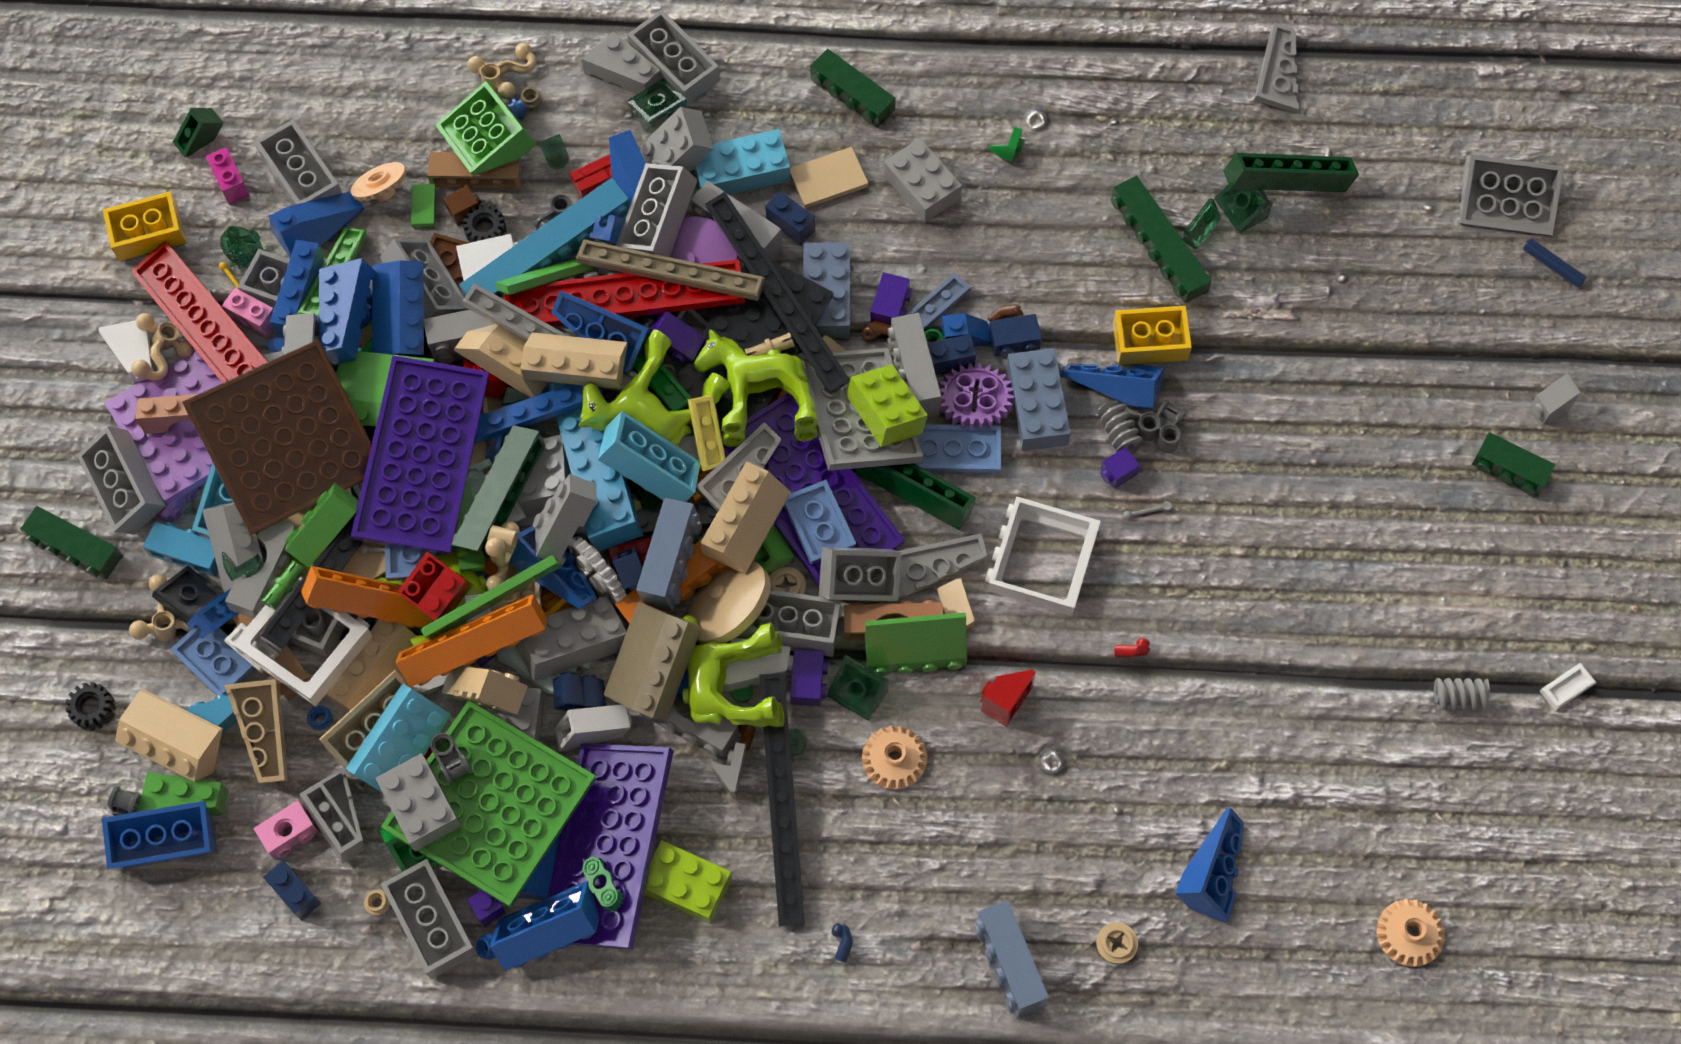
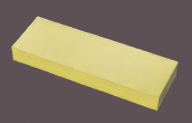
(706, 431)

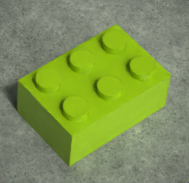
(886, 405)
(687, 882)

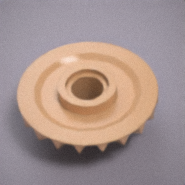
(379, 182)
(889, 772)
(1399, 944)

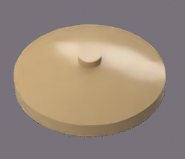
(729, 603)

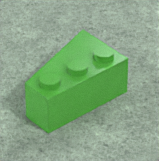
(321, 525)
(170, 790)

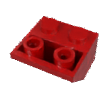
(434, 587)

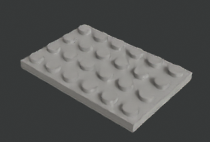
(840, 428)

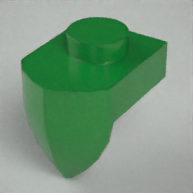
(1014, 146)

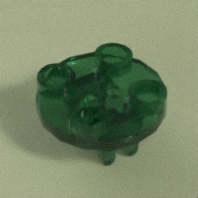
(240, 245)

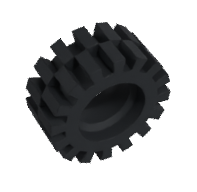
(483, 215)
(81, 696)

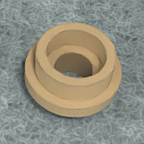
(370, 899)

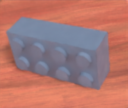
(830, 267)
(1038, 399)
(669, 554)
(1012, 959)

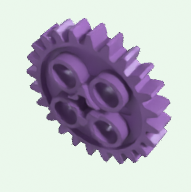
(993, 399)

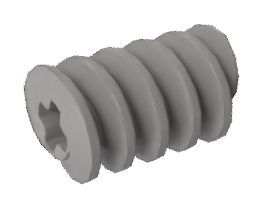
(1117, 426)
(1461, 693)

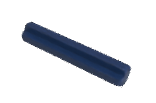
(1554, 262)

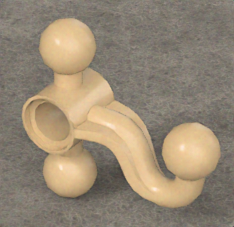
(494, 72)
(183, 348)
(500, 547)
(140, 629)

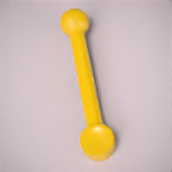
(224, 267)

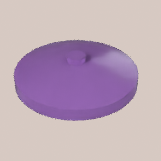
(702, 242)

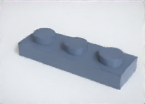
(941, 300)

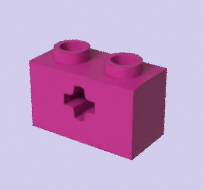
(227, 175)

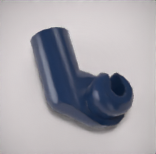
(845, 940)

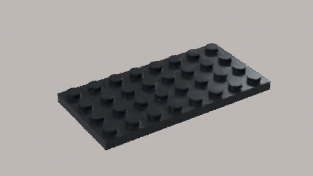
(749, 326)

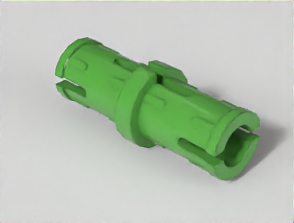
(283, 585)

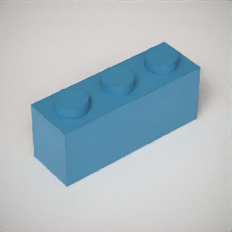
(181, 548)

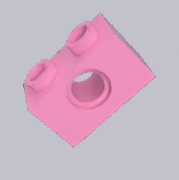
(249, 312)
(271, 830)

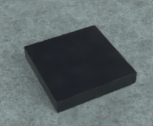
(186, 594)

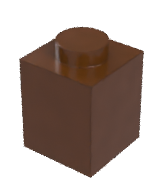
(460, 203)

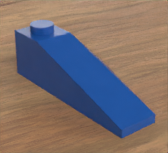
(626, 162)
(1131, 386)
(1210, 874)

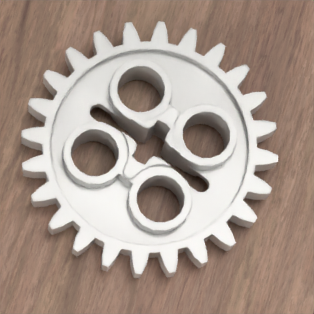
(599, 574)

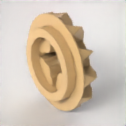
(793, 577)
(1113, 931)

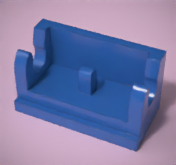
(609, 233)
(212, 616)

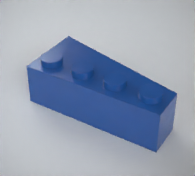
(341, 307)

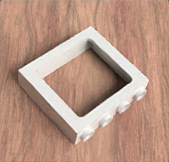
(1049, 517)
(328, 673)

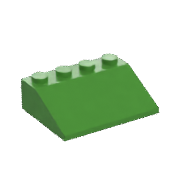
(485, 131)
(365, 383)
(916, 643)

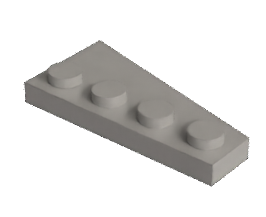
(1278, 72)
(755, 450)
(938, 561)

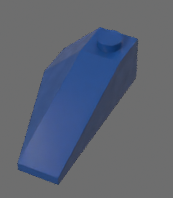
(314, 220)
(598, 323)
(564, 582)

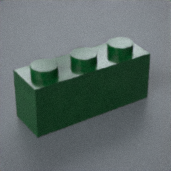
(1513, 464)

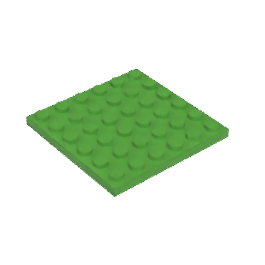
(505, 808)

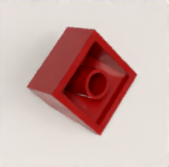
(1006, 695)

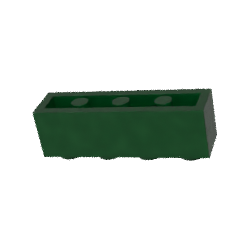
(852, 88)
(71, 542)

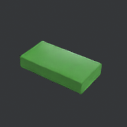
(423, 205)

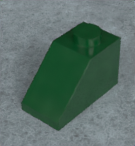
(197, 130)

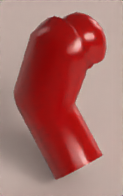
(1141, 649)

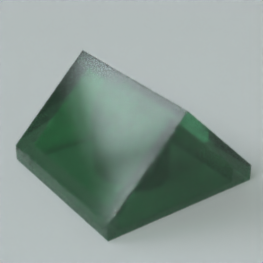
(656, 103)
(1244, 206)
(858, 688)

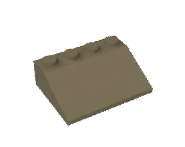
(652, 661)

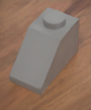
(1555, 399)

